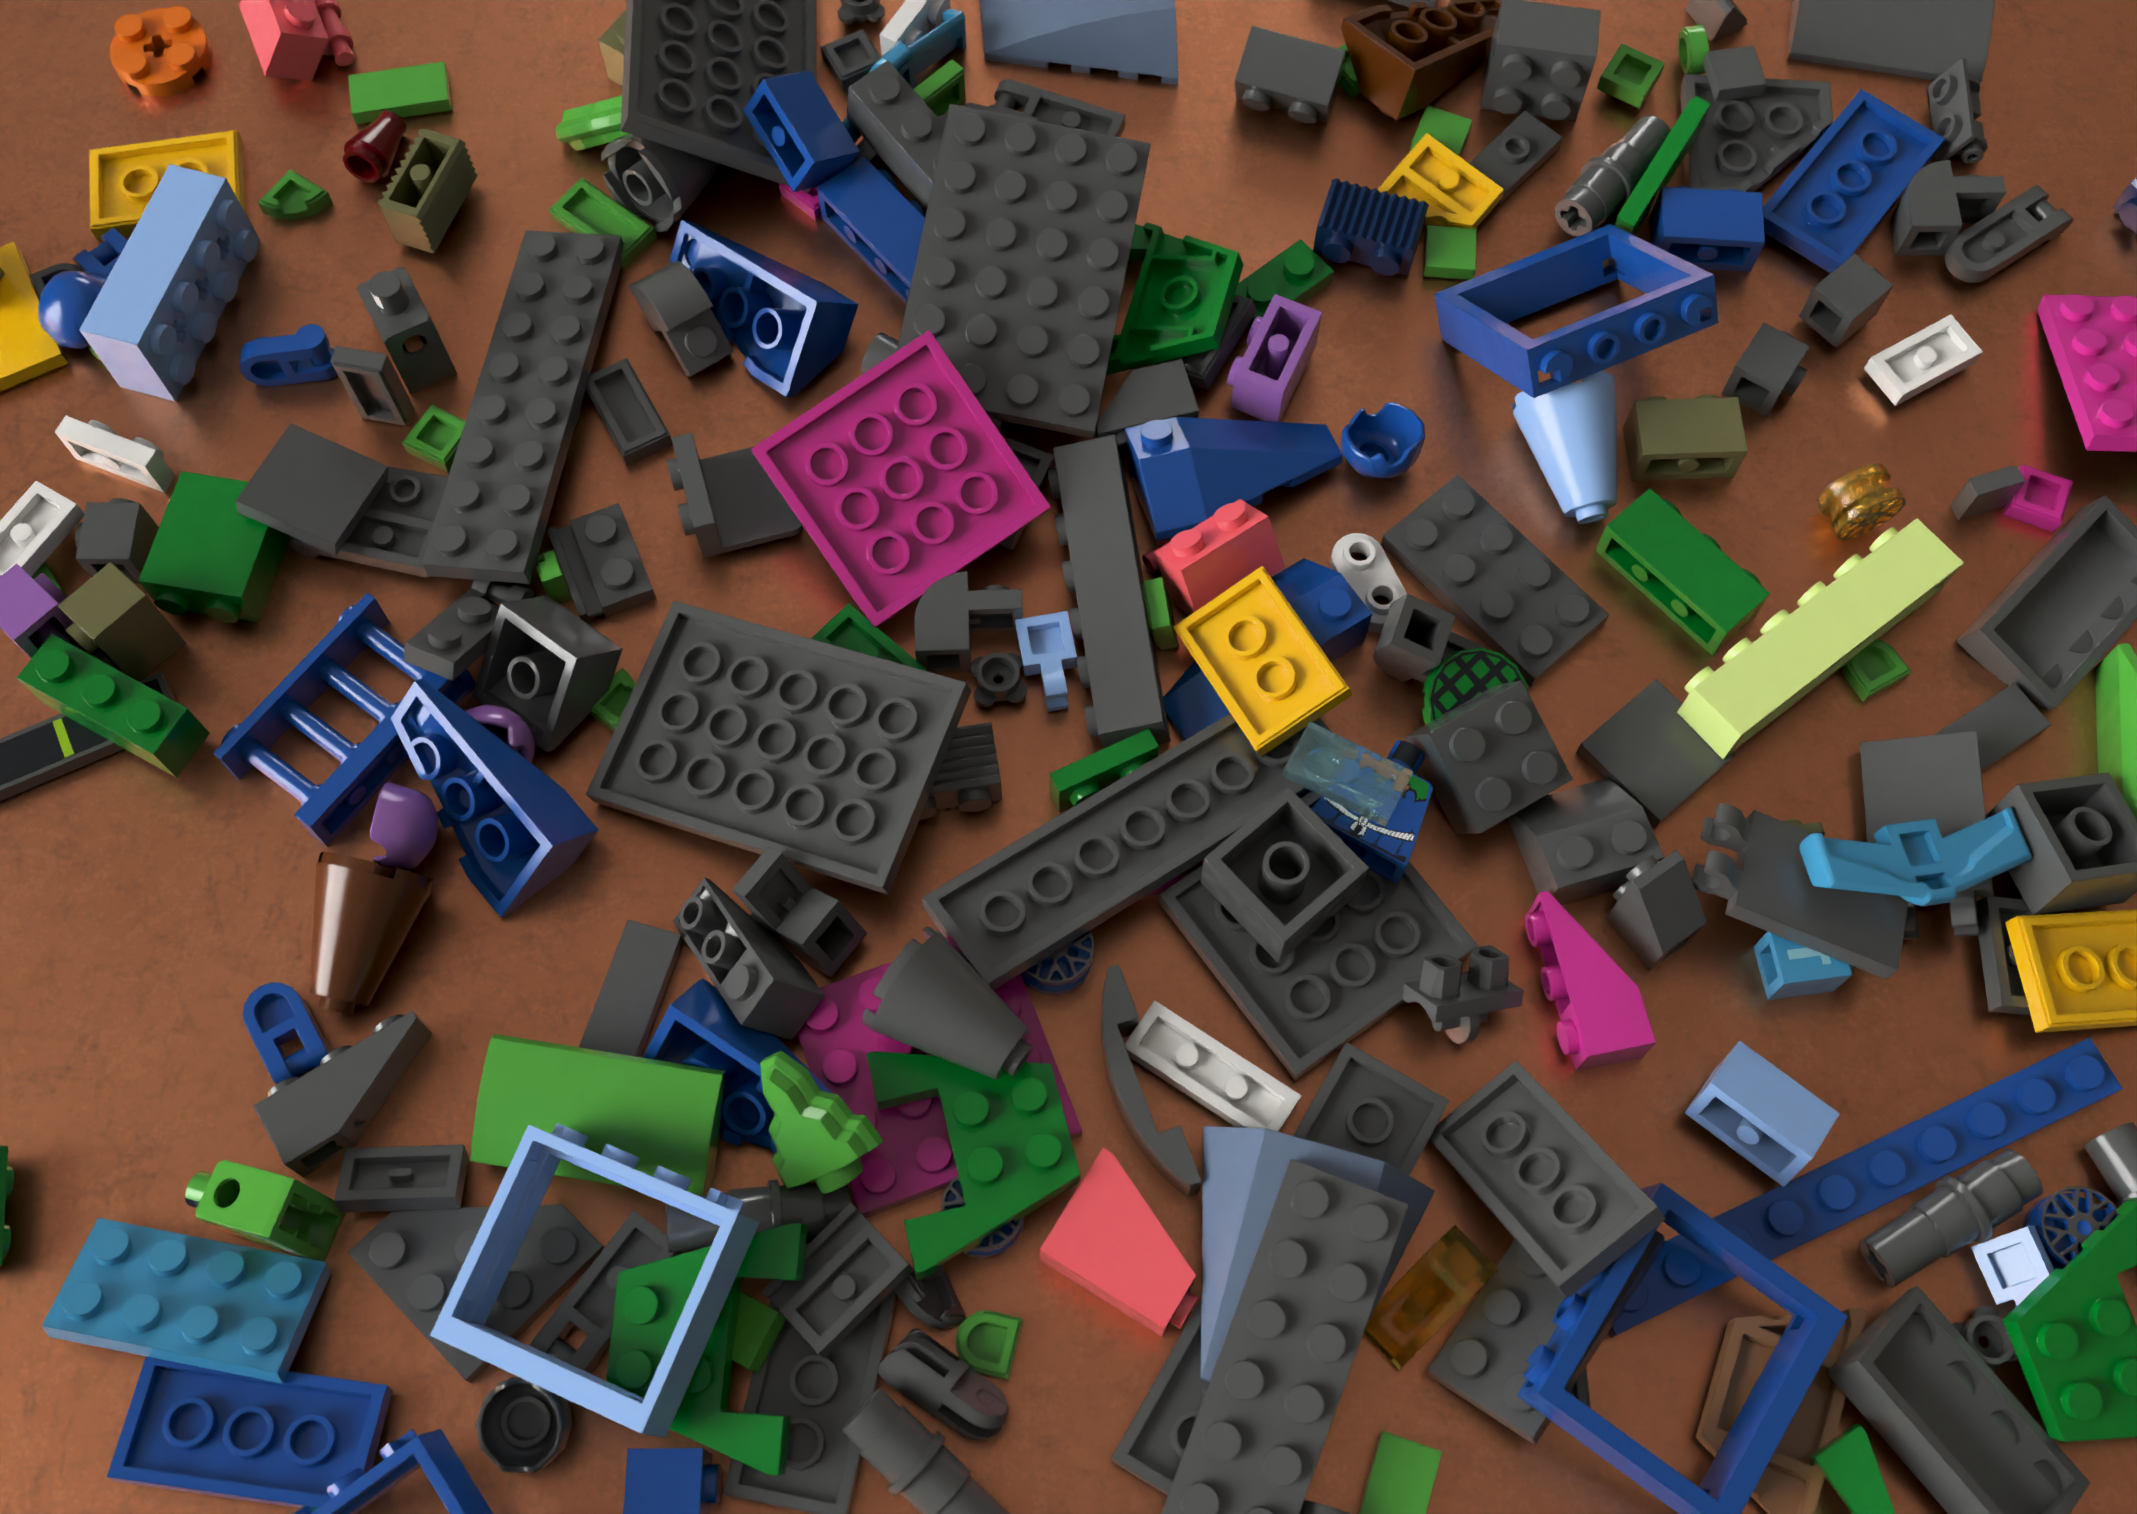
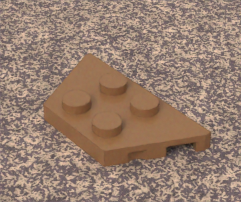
(1791, 1478)

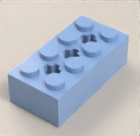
(171, 283)

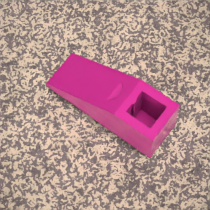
(1595, 998)

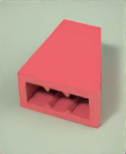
(1121, 1250)

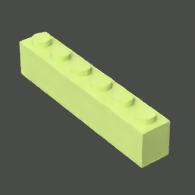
(1818, 637)

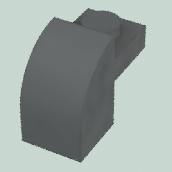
(1938, 205)
(682, 311)
(952, 613)
(1417, 639)
(798, 915)

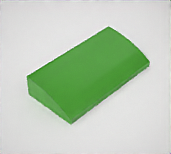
(634, 1103)

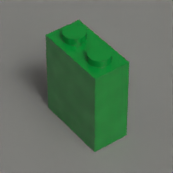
(210, 554)

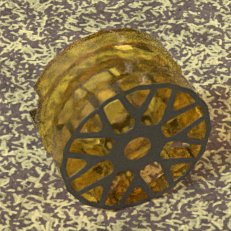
(1861, 501)

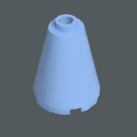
(1575, 443)

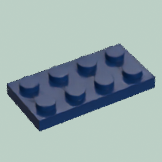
(1849, 181)
(247, 1434)

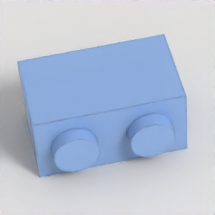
(1762, 1114)

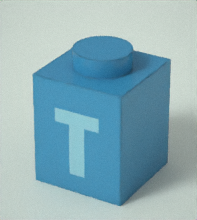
(1796, 970)

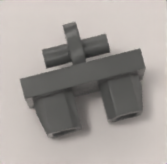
(1462, 1000)

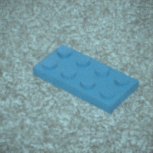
(188, 1300)

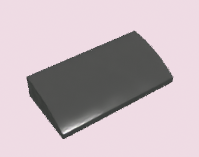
(1892, 35)
(2062, 607)
(1953, 1416)

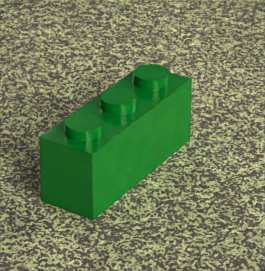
(1682, 571)
(114, 705)

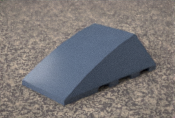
(1086, 34)
(1238, 1193)

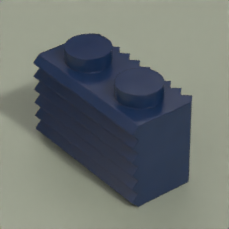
(1370, 228)

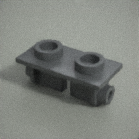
(1954, 113)

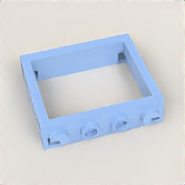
(502, 1235)

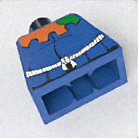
(1380, 847)

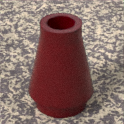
(374, 147)

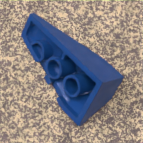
(772, 313)
(1197, 465)
(1323, 604)
(504, 810)

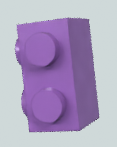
(1275, 359)
(31, 610)

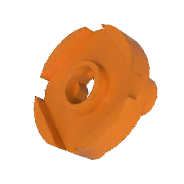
(154, 29)

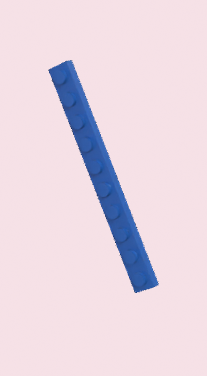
(1879, 1174)

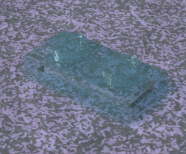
(1347, 774)

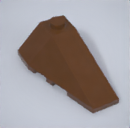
(1417, 53)

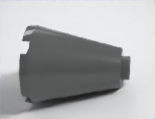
(655, 179)
(948, 1010)

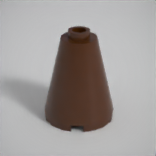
(359, 926)

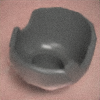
(523, 1426)

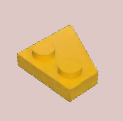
(1449, 185)

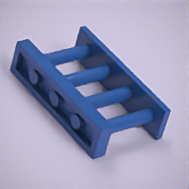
(364, 765)

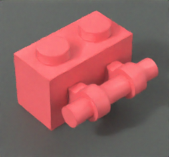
(295, 35)
(1215, 555)

